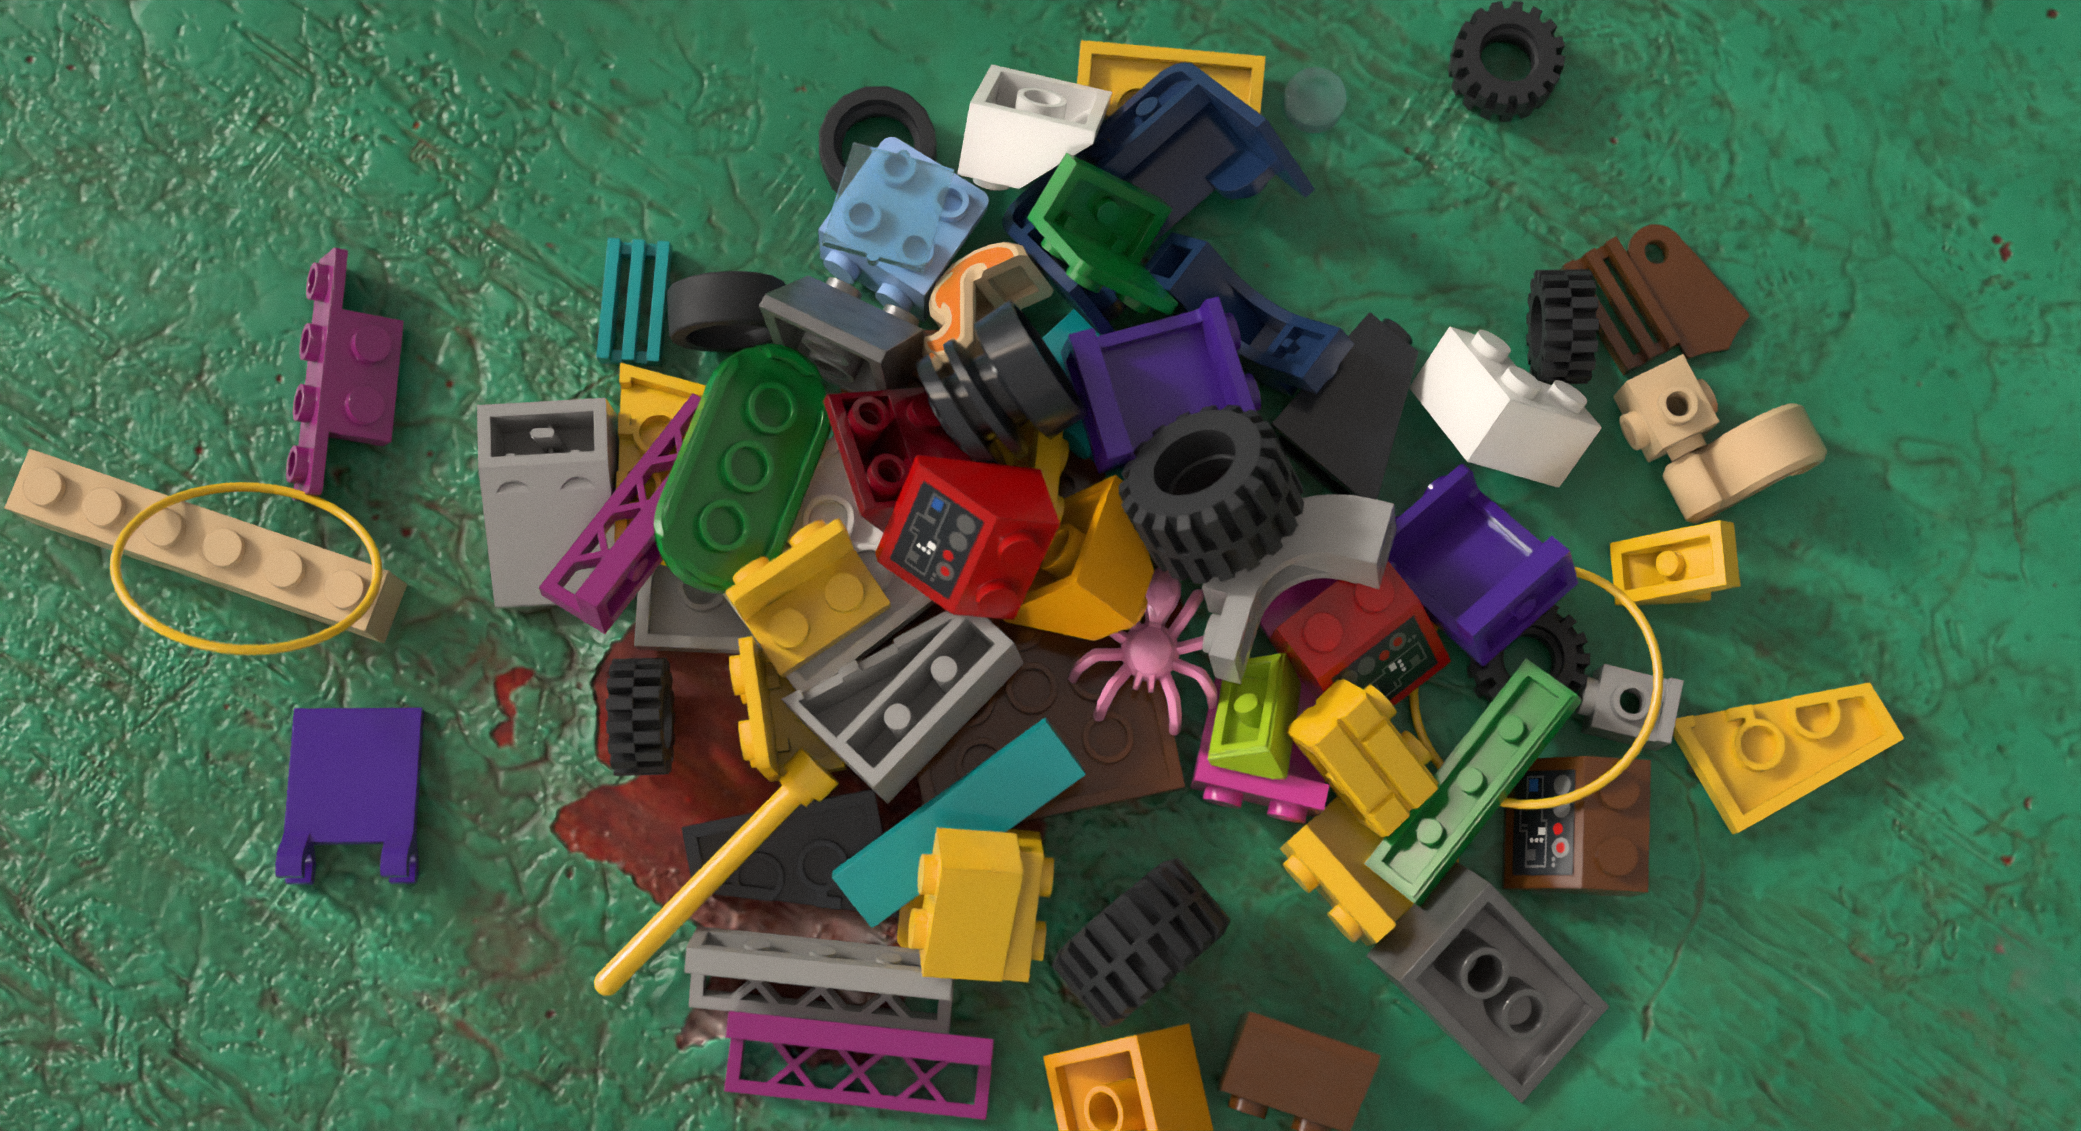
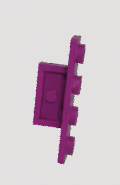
(348, 375)

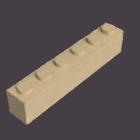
(204, 545)

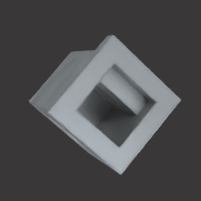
(1607, 718)

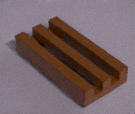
(1641, 297)

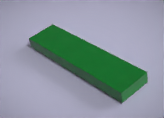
(1474, 781)

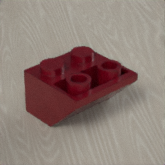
(879, 442)

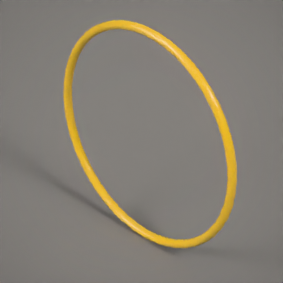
(138, 612)
(1631, 754)

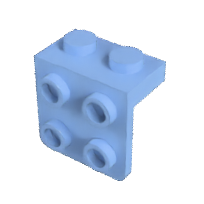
(899, 285)

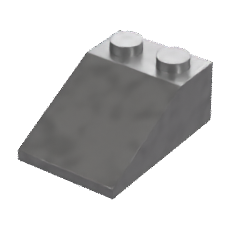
(844, 336)
(1488, 980)

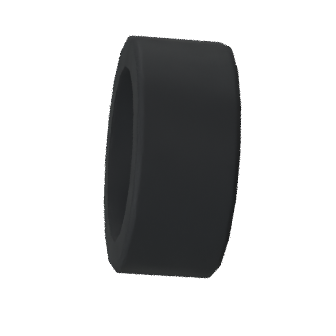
(866, 104)
(720, 310)

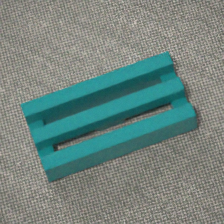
(638, 252)

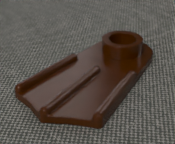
(1687, 292)

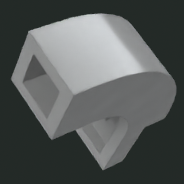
(1334, 539)

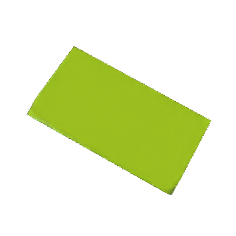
(1255, 717)

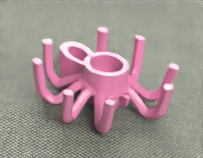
(1153, 651)

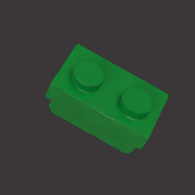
(1103, 232)

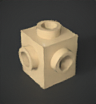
(1667, 410)

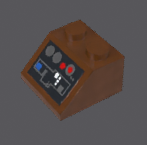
(1584, 845)

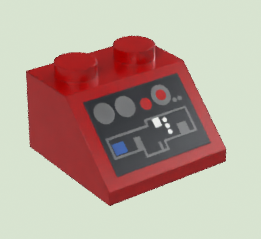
(970, 534)
(1364, 638)

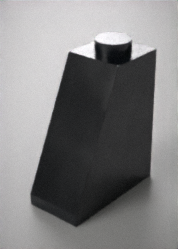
(1352, 421)

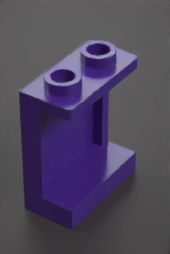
(1152, 375)
(1477, 565)

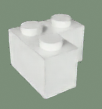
(1502, 412)

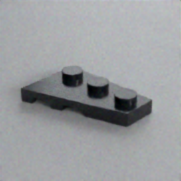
(799, 855)

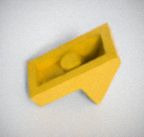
(1676, 564)

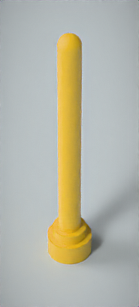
(801, 784)

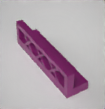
(635, 555)
(864, 1039)

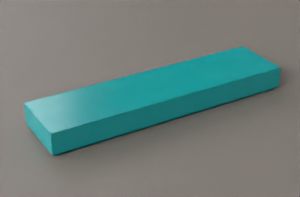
(985, 799)

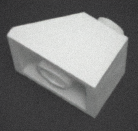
(1026, 125)

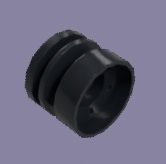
(1000, 388)

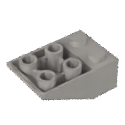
(541, 485)

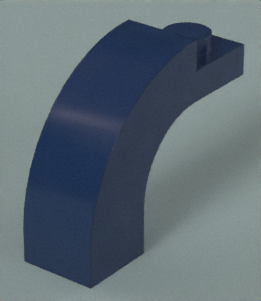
(1275, 344)

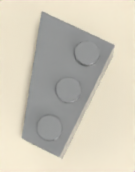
(908, 699)

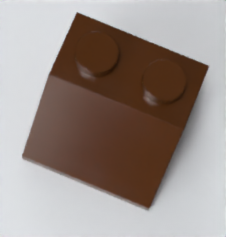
(1296, 1074)

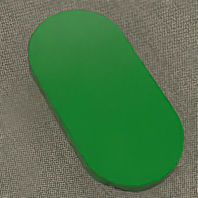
(742, 466)

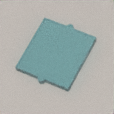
(888, 207)

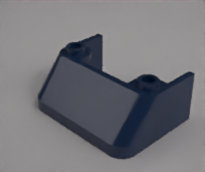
(1179, 143)

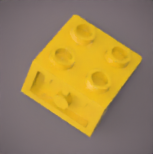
(807, 596)

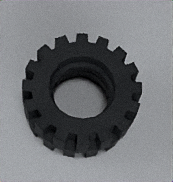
(1518, 29)

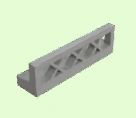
(818, 964)

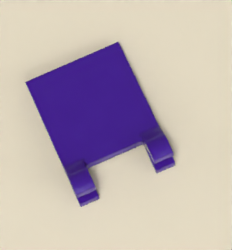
(353, 784)

